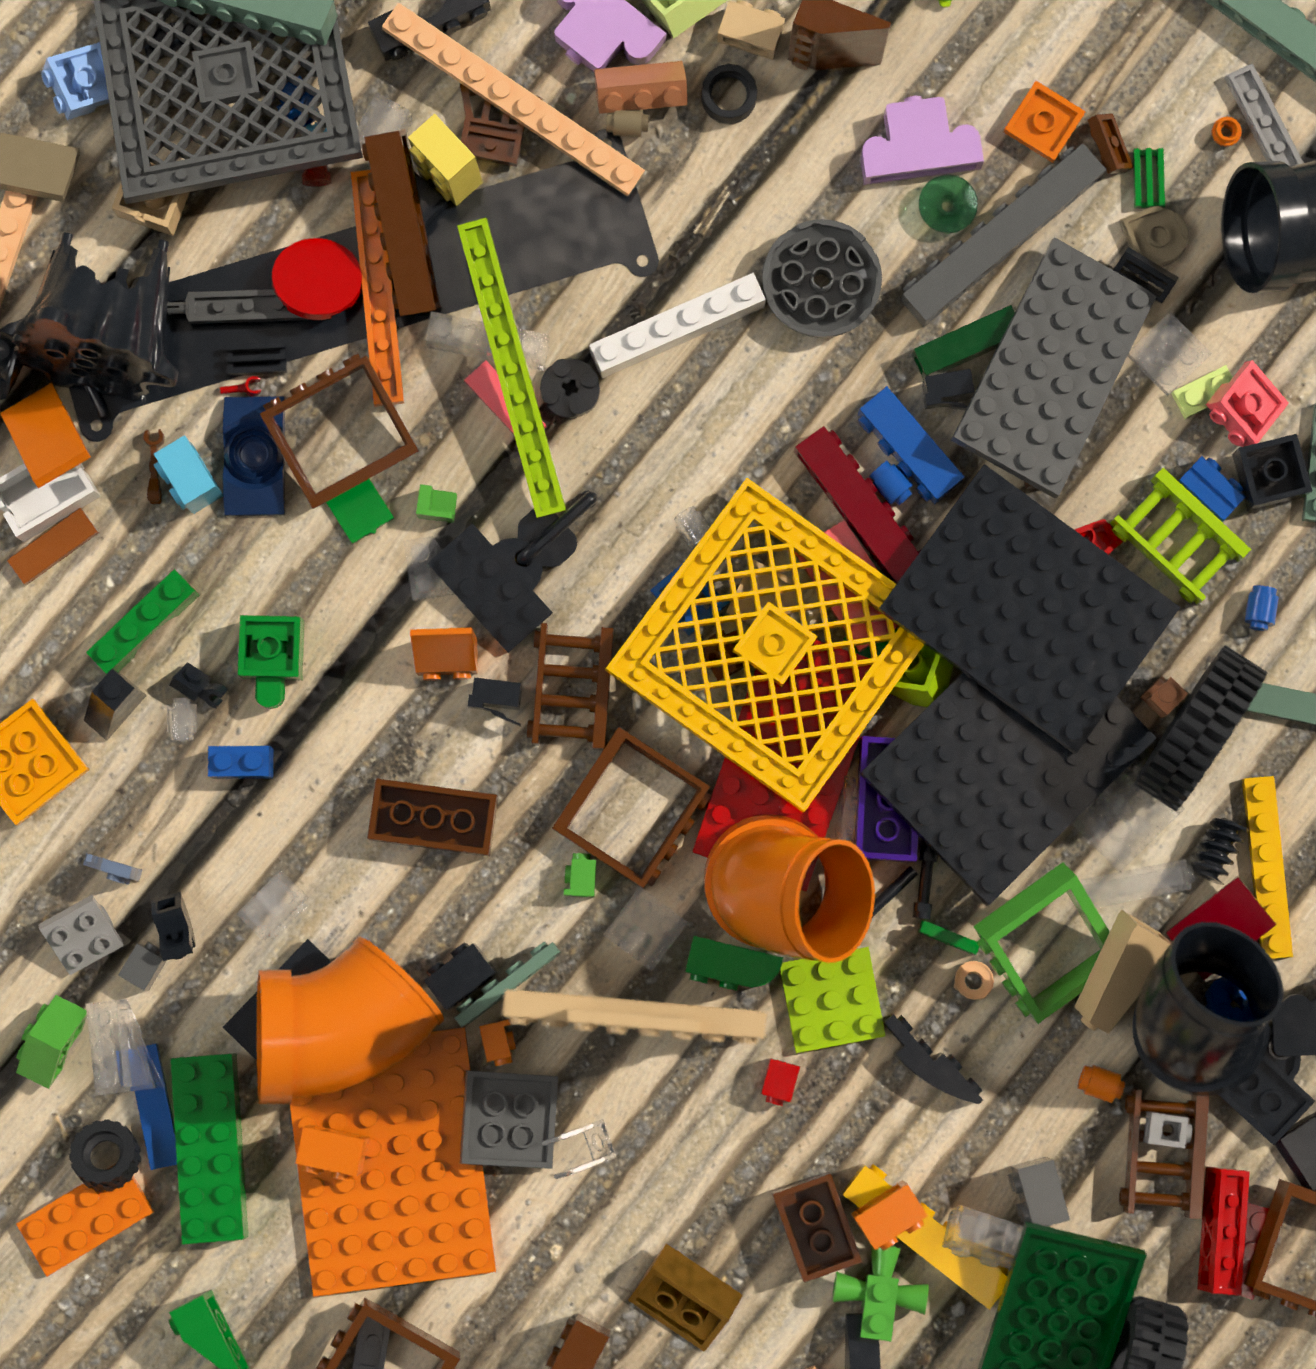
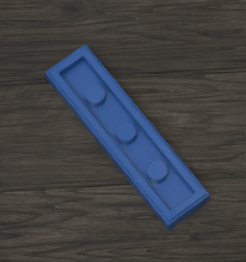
(157, 1119)

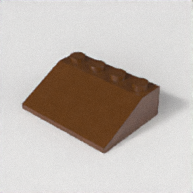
(836, 36)

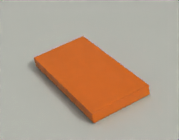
(45, 435)

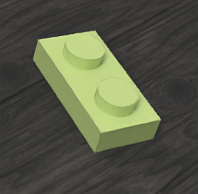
(1195, 395)

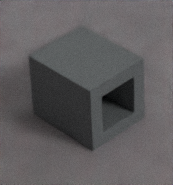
(143, 966)

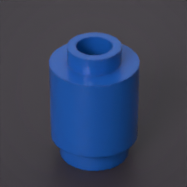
(891, 483)
(1261, 607)

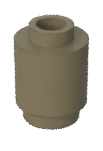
(627, 123)

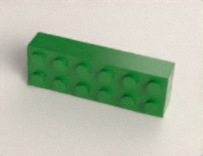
(209, 1148)

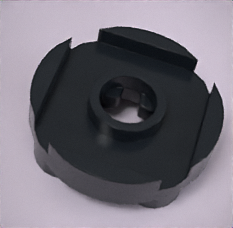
(577, 403)

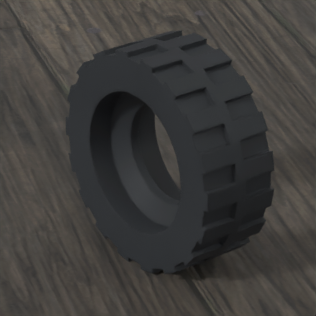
(93, 1135)

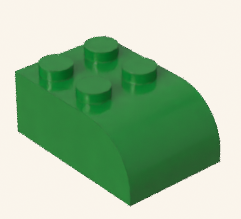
(730, 964)

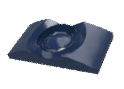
(252, 459)

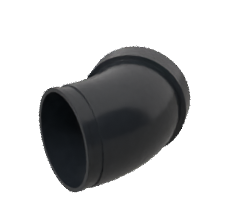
(1270, 225)
(1183, 1039)

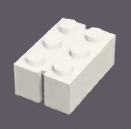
(42, 507)

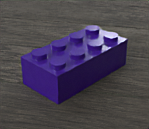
(878, 828)

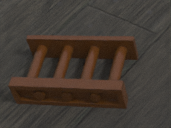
(595, 703)
(1191, 1171)

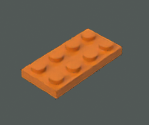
(81, 1222)

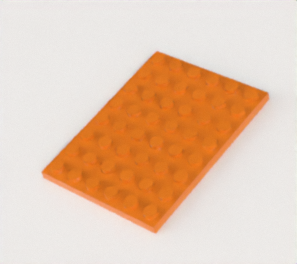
(414, 1205)

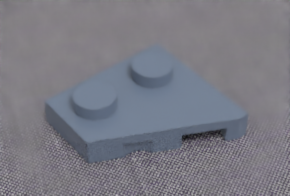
(116, 871)

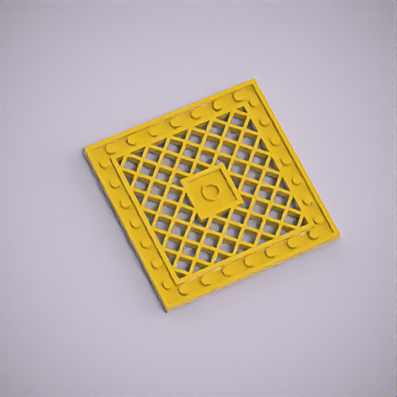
(770, 644)

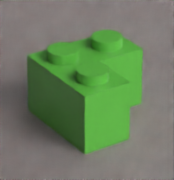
(50, 1040)

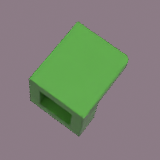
(436, 504)

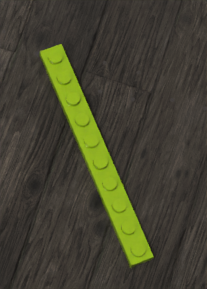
(511, 367)

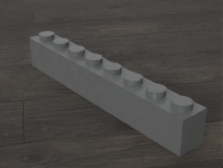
(1003, 234)

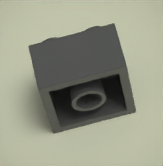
(1038, 1192)

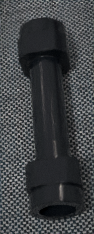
(922, 908)

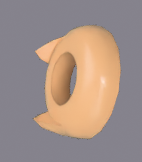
(984, 973)

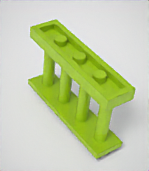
(1208, 527)

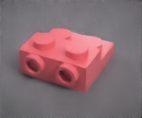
(1246, 405)

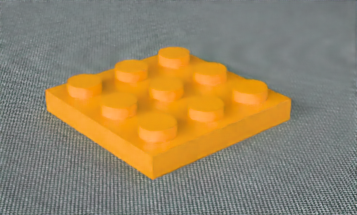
(34, 762)

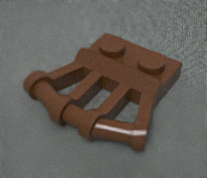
(490, 139)

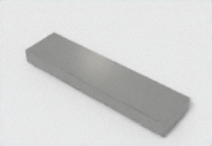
(1262, 116)

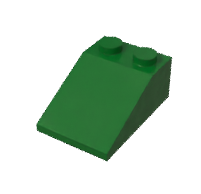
(207, 1331)

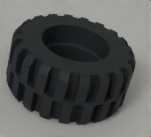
(1152, 1336)

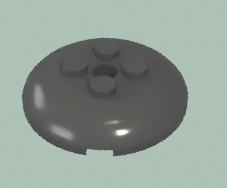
(826, 250)

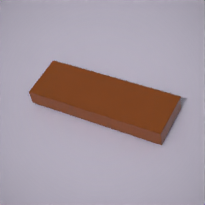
(52, 546)

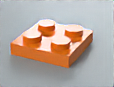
(1044, 121)

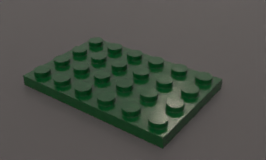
(1062, 1302)

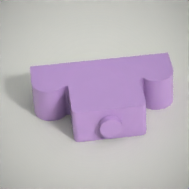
(601, 28)
(919, 144)

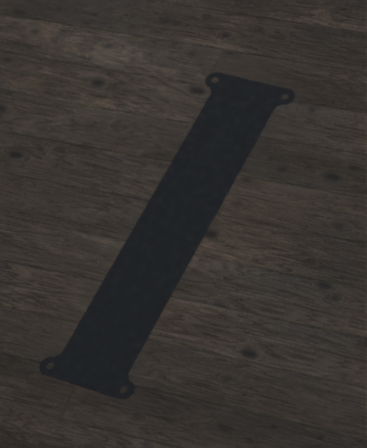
(542, 232)

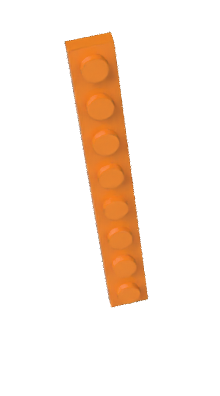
(377, 292)

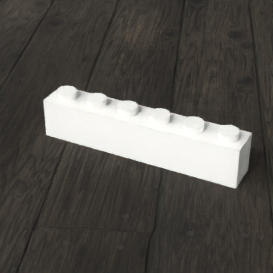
(677, 325)

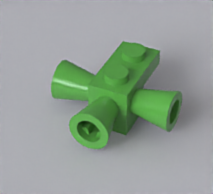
(880, 1294)

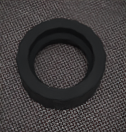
(729, 71)

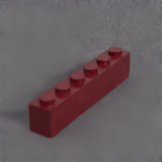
(857, 502)

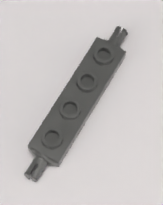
(232, 307)

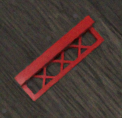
(1223, 1231)

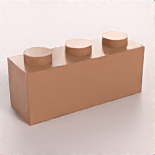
(641, 87)

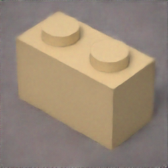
(751, 29)

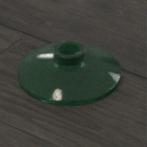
(951, 190)

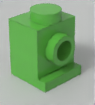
(581, 876)

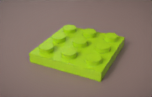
(832, 1001)

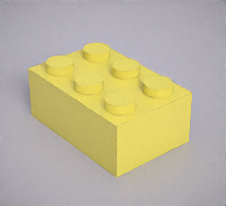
(444, 160)

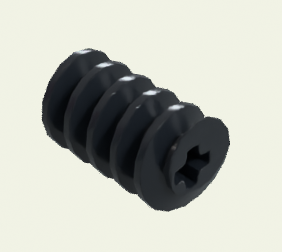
(1217, 849)

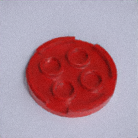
(316, 278)

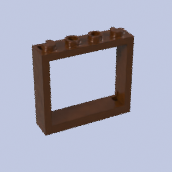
(303, 392)
(682, 825)
(1267, 1243)
(367, 1308)

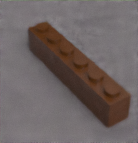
(402, 222)

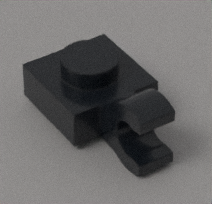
(195, 684)

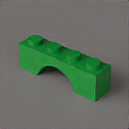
(153, 611)

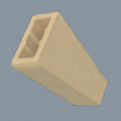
(1119, 972)

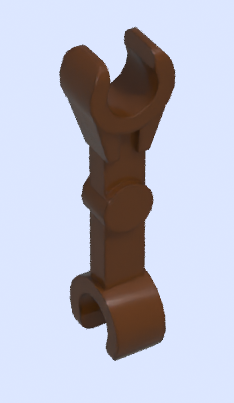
(154, 490)

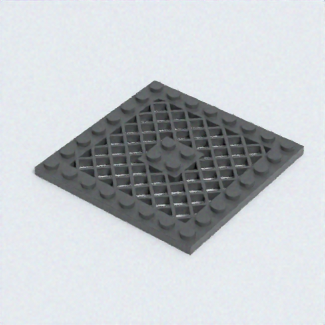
(223, 77)

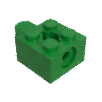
(271, 653)

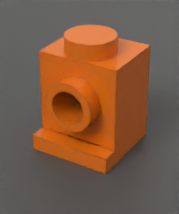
(498, 1042)

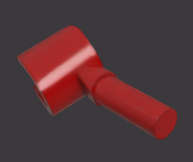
(242, 387)

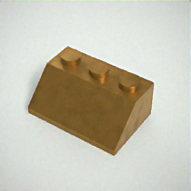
(685, 1297)

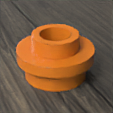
(1231, 124)

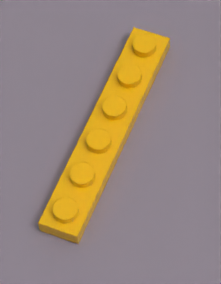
(1267, 862)

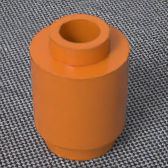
(1101, 1083)

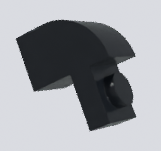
(173, 927)

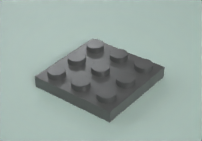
(508, 1119)

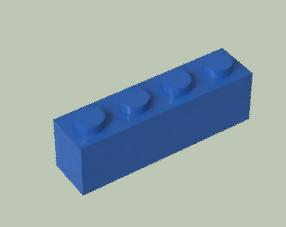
(910, 446)

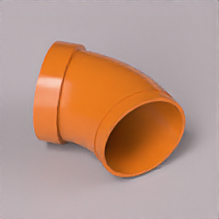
(757, 880)
(337, 1024)

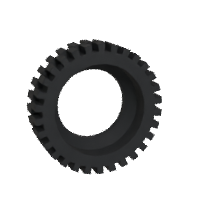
(1200, 728)

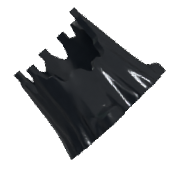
(97, 331)

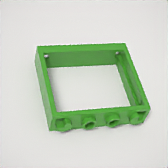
(1019, 910)

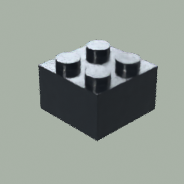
(1272, 472)
(460, 975)

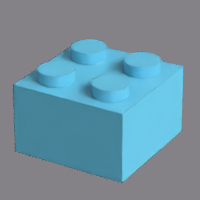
(188, 474)

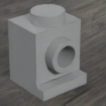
(1180, 1133)

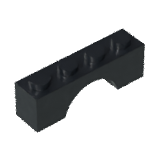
(447, 20)

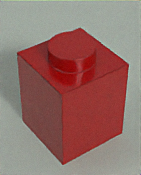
(779, 1081)

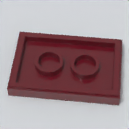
(1232, 907)

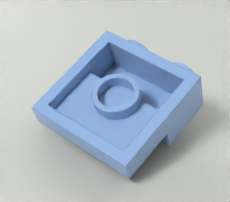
(77, 80)

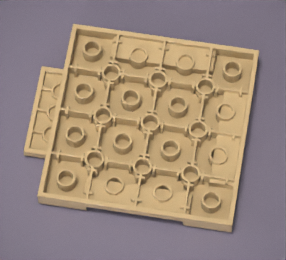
(620, 1014)

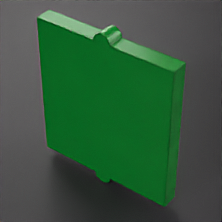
(360, 511)

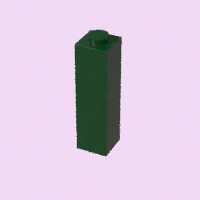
(962, 344)

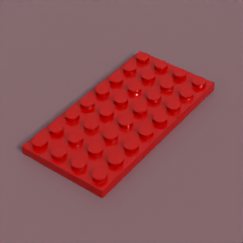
(742, 796)

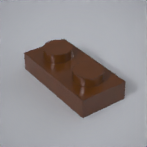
(1110, 143)

